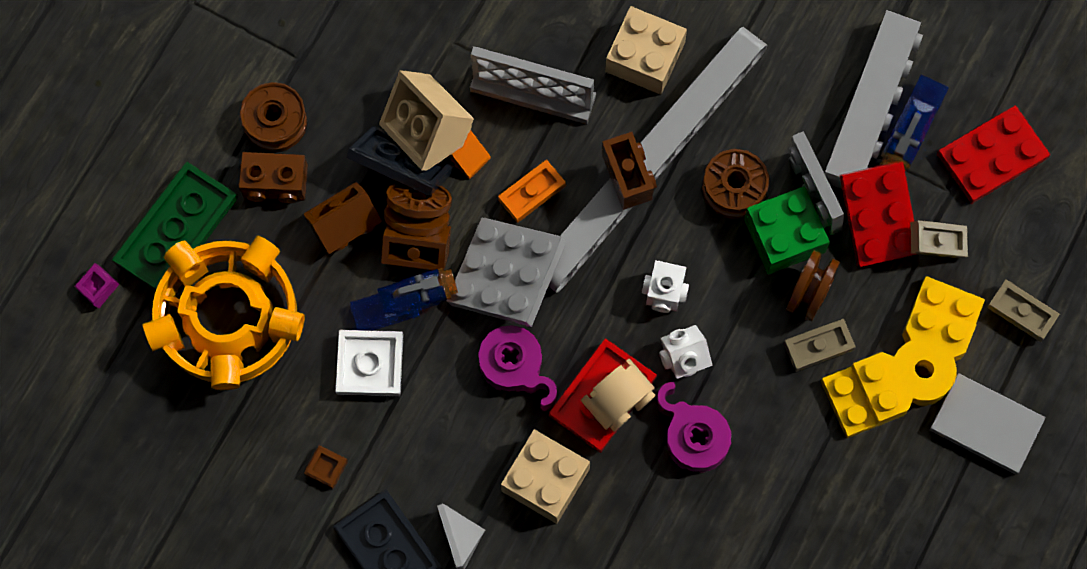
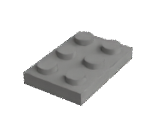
(805, 162)

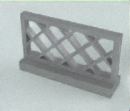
(532, 85)

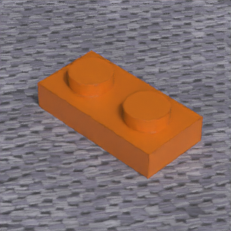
(532, 191)

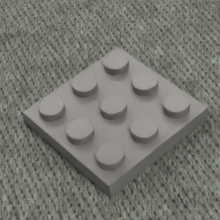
(507, 271)

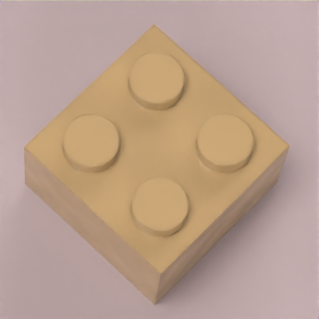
(645, 50)
(545, 476)

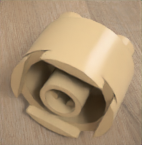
(618, 395)

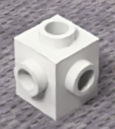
(665, 287)
(685, 352)

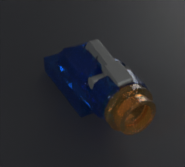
(914, 122)
(403, 299)

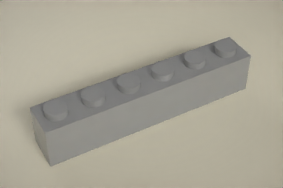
(874, 95)

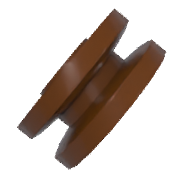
(268, 100)
(738, 166)
(415, 212)
(812, 285)

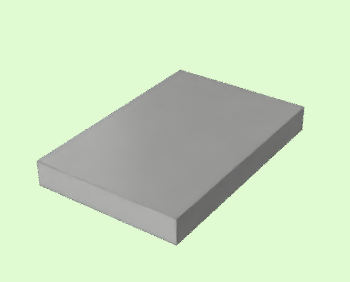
(987, 424)

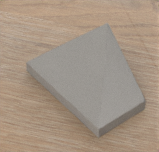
(461, 534)

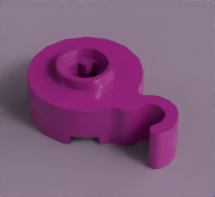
(517, 376)
(691, 420)

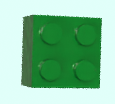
(786, 229)

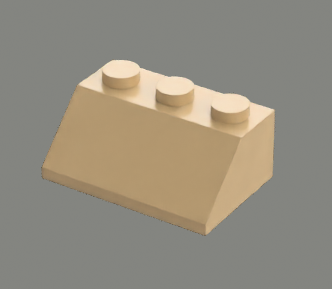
(425, 119)

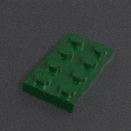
(184, 211)

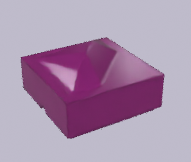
(96, 285)

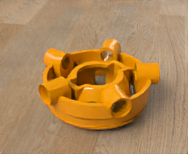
(224, 351)

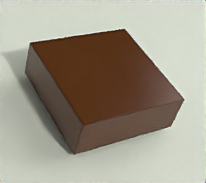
(326, 467)

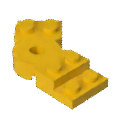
(886, 385)

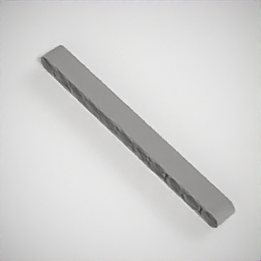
(660, 148)

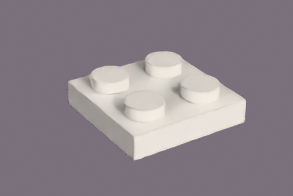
(369, 363)

